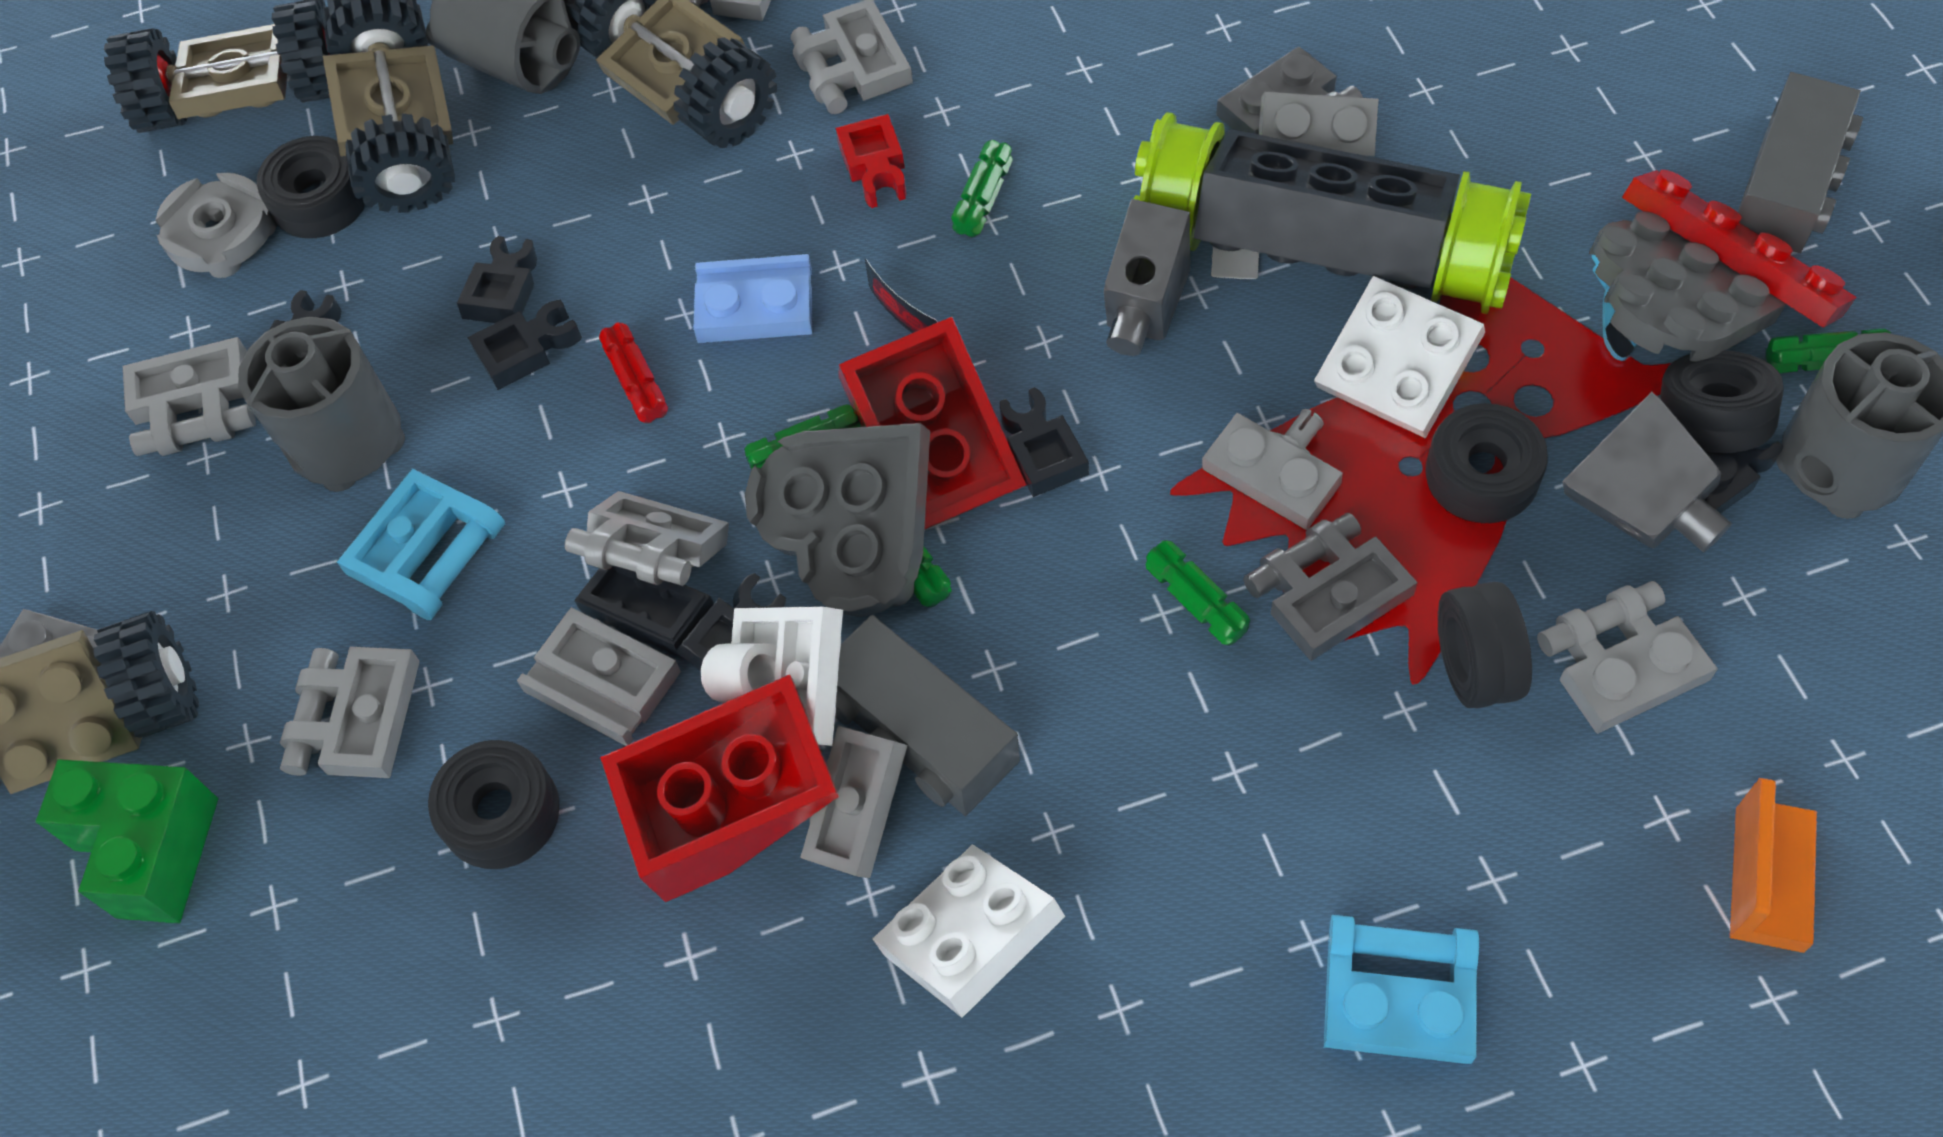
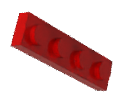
(1810, 291)

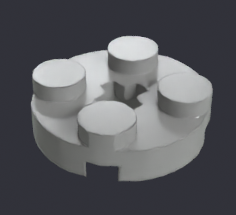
(225, 245)

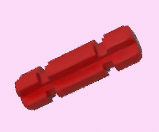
(633, 372)

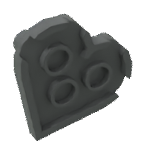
(1677, 290)
(847, 511)

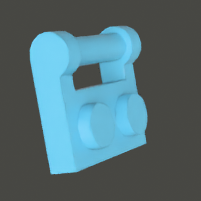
(406, 533)
(1401, 1012)

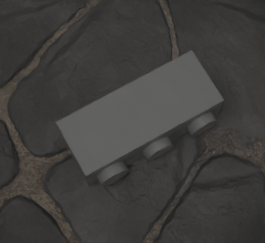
(1801, 160)
(904, 698)

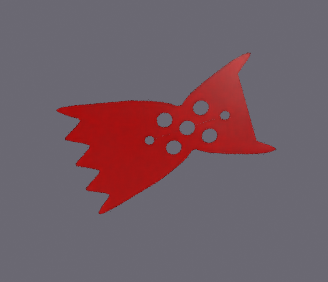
(1400, 509)

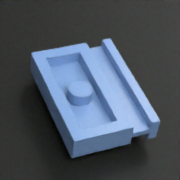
(753, 298)

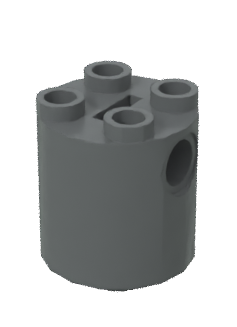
(509, 39)
(320, 401)
(1865, 423)

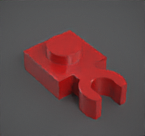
(873, 156)

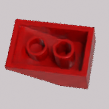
(935, 384)
(718, 787)

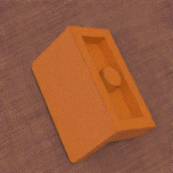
(1773, 871)

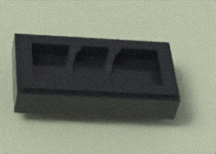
(648, 611)

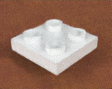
(1399, 356)
(776, 644)
(968, 929)

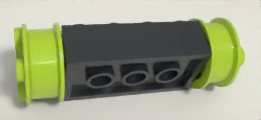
(1336, 209)

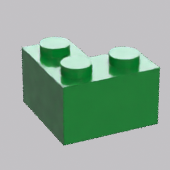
(141, 832)

